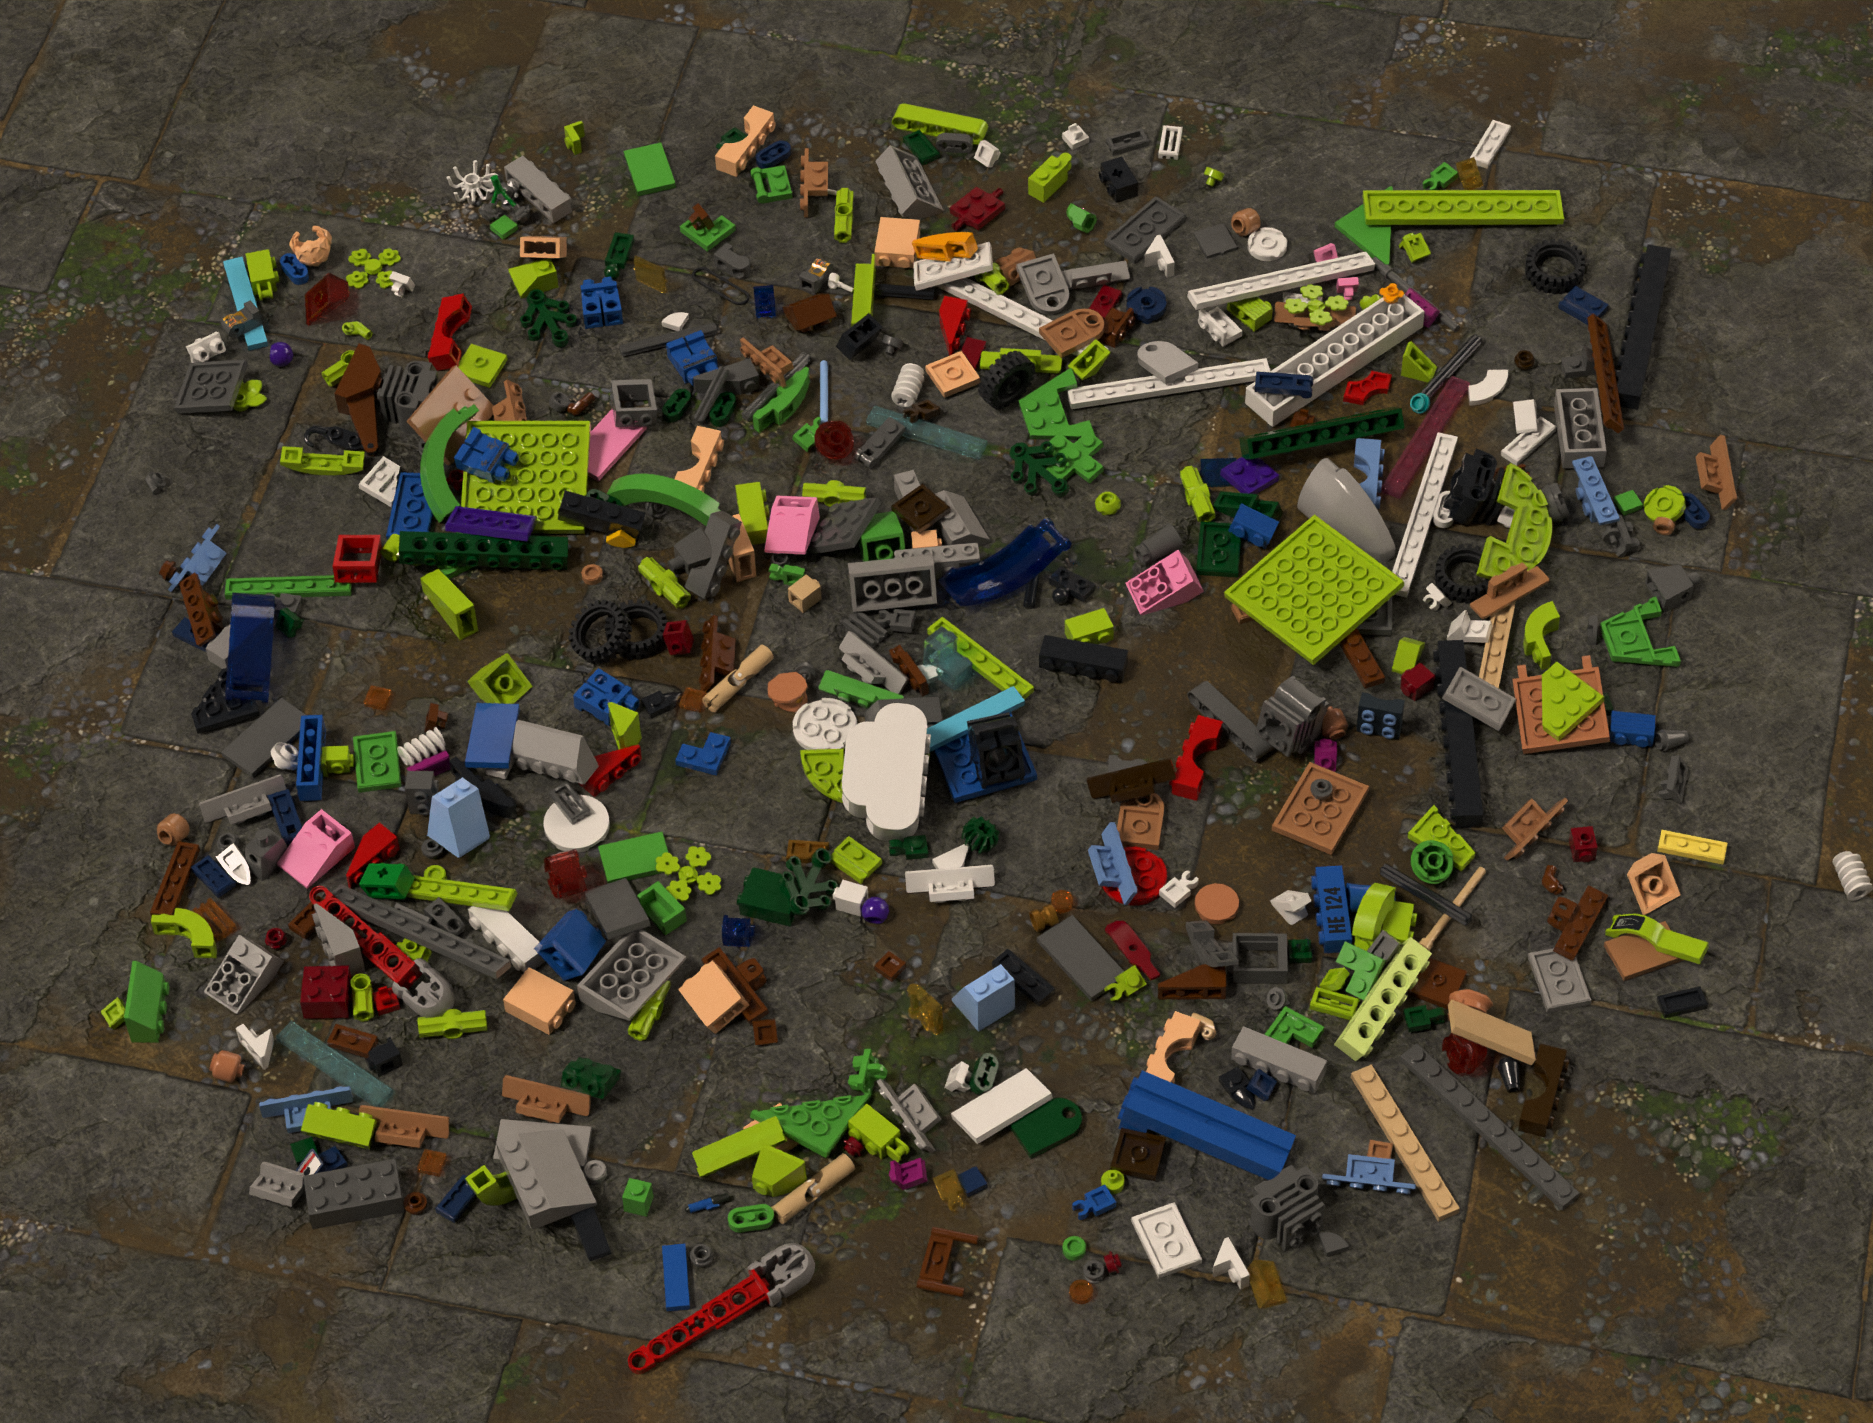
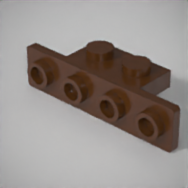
(201, 609)
(717, 653)

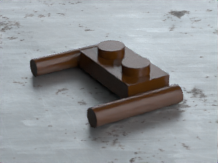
(937, 1260)

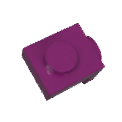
(1326, 754)
(908, 1174)

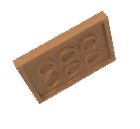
(451, 392)
(1320, 821)

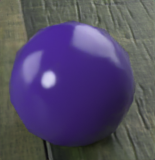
(281, 354)
(875, 910)

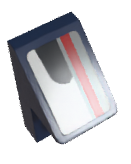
(323, 1162)

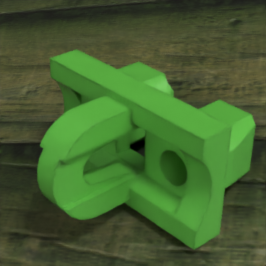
(869, 1071)

